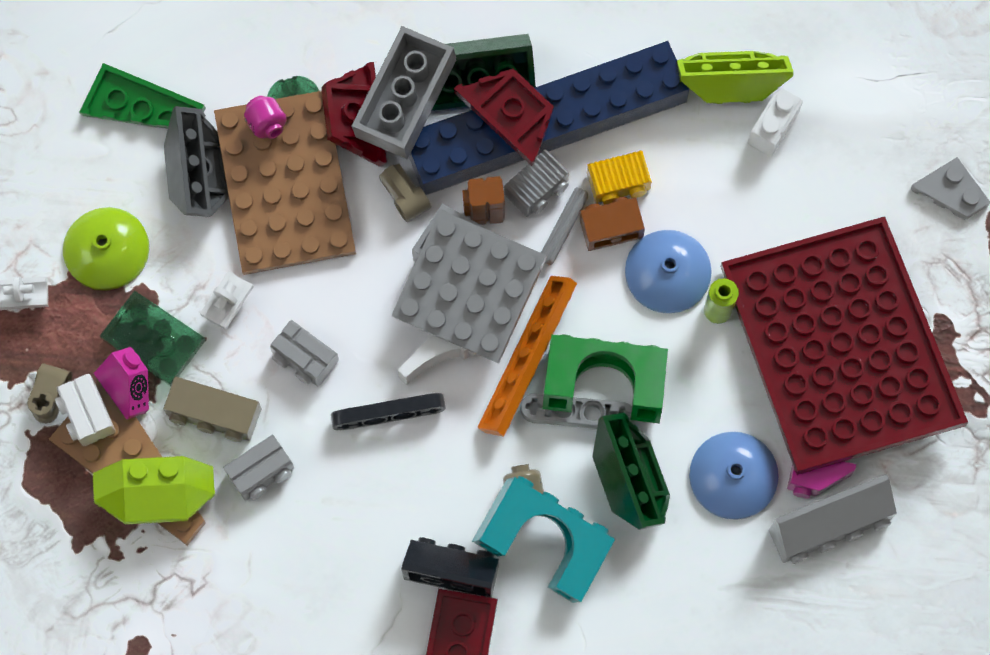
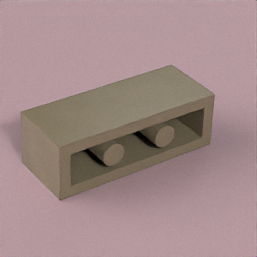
(212, 409)

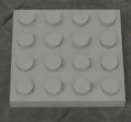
(469, 286)

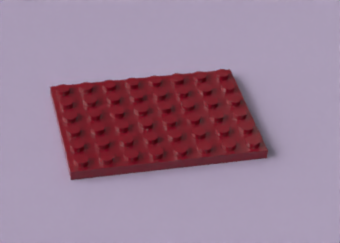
(843, 345)

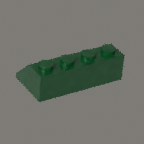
(483, 59)

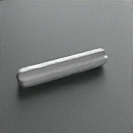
(564, 224)

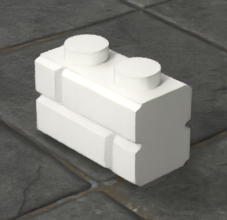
(775, 121)
(85, 410)

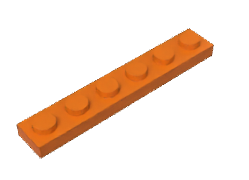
(527, 355)

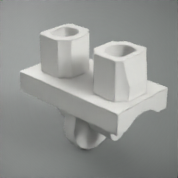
(23, 293)
(226, 300)

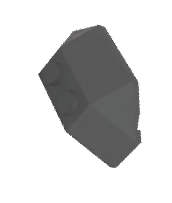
(194, 163)

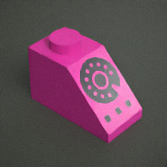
(125, 381)
(819, 480)

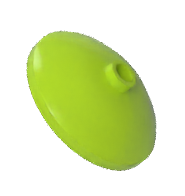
(116, 261)

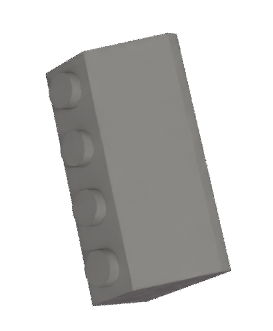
(834, 519)

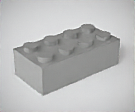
(404, 92)

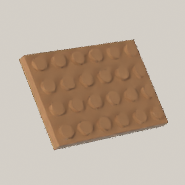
(285, 188)

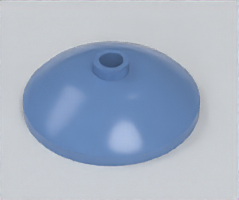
(665, 288)
(731, 494)

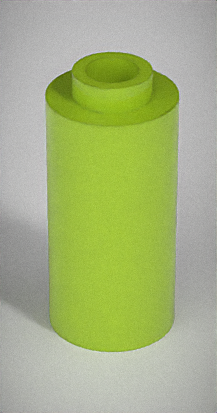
(721, 301)

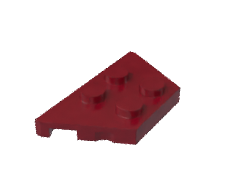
(341, 104)
(511, 110)

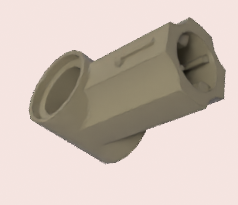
(408, 198)

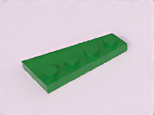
(133, 100)

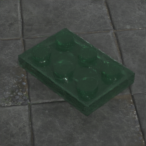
(155, 335)

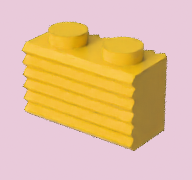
(619, 177)

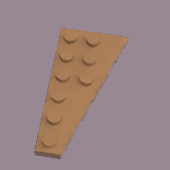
(127, 442)

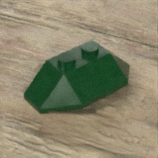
(630, 472)

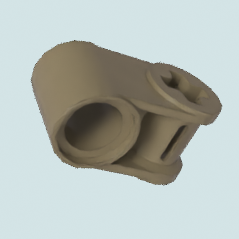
(45, 391)

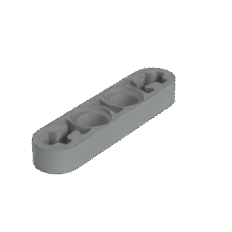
(577, 416)

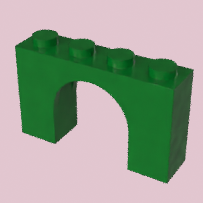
(640, 364)

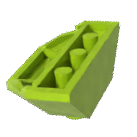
(734, 75)
(153, 489)

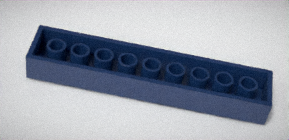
(583, 107)

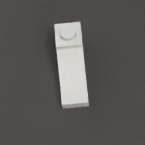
(429, 354)

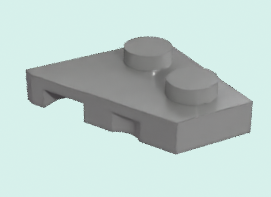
(953, 189)

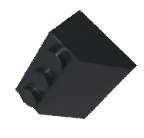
(450, 567)

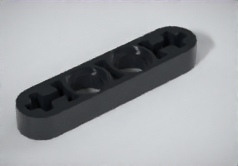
(388, 411)

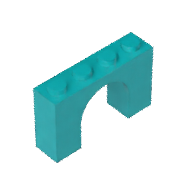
(584, 542)

